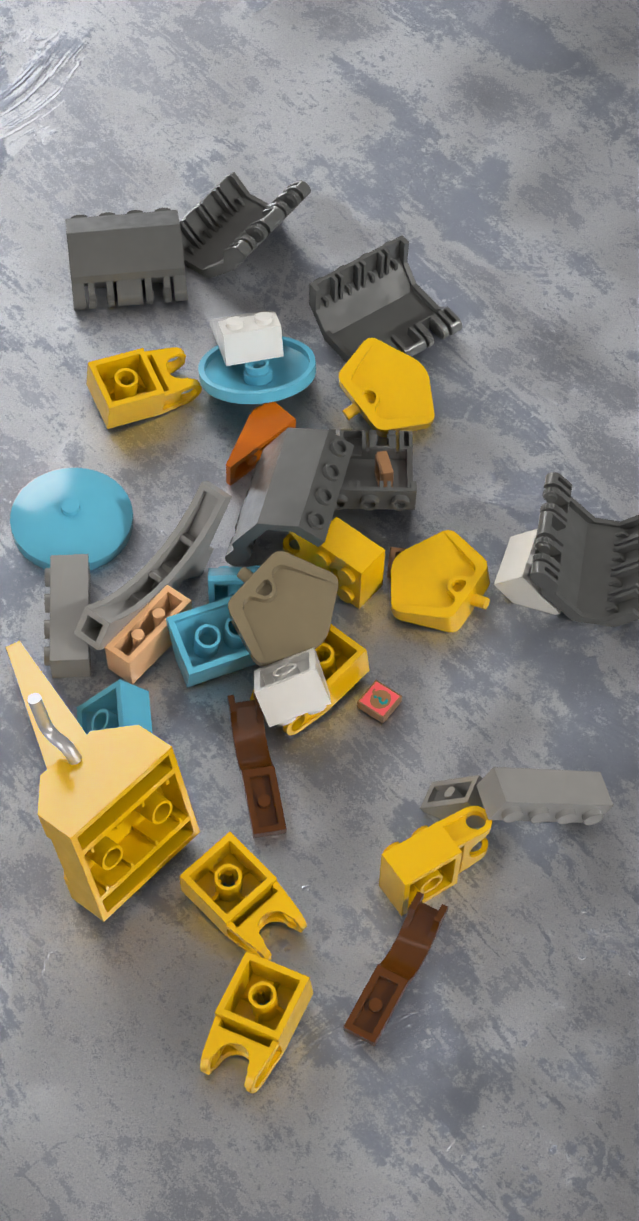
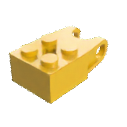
(139, 385)
(349, 556)
(343, 666)
(432, 858)
(247, 905)
(255, 1029)

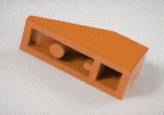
(260, 429)

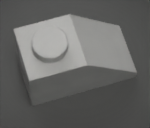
(453, 795)

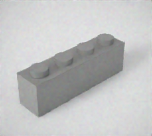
(68, 596)
(544, 795)

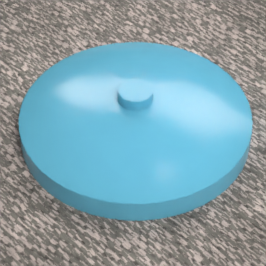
(258, 380)
(71, 515)

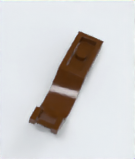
(256, 768)
(395, 971)

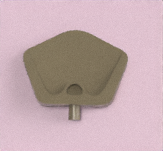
(283, 607)

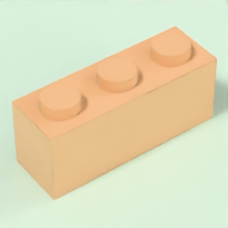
(145, 636)

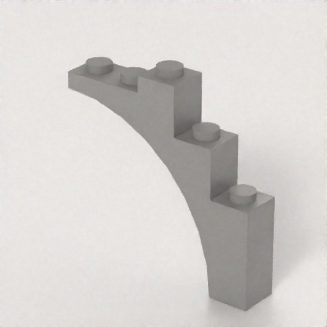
(179, 558)

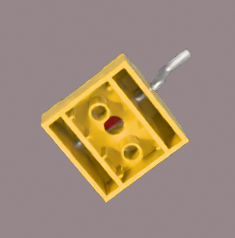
(106, 797)

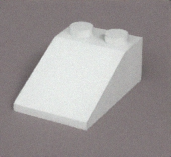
(248, 337)

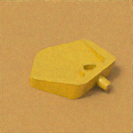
(387, 389)
(439, 582)

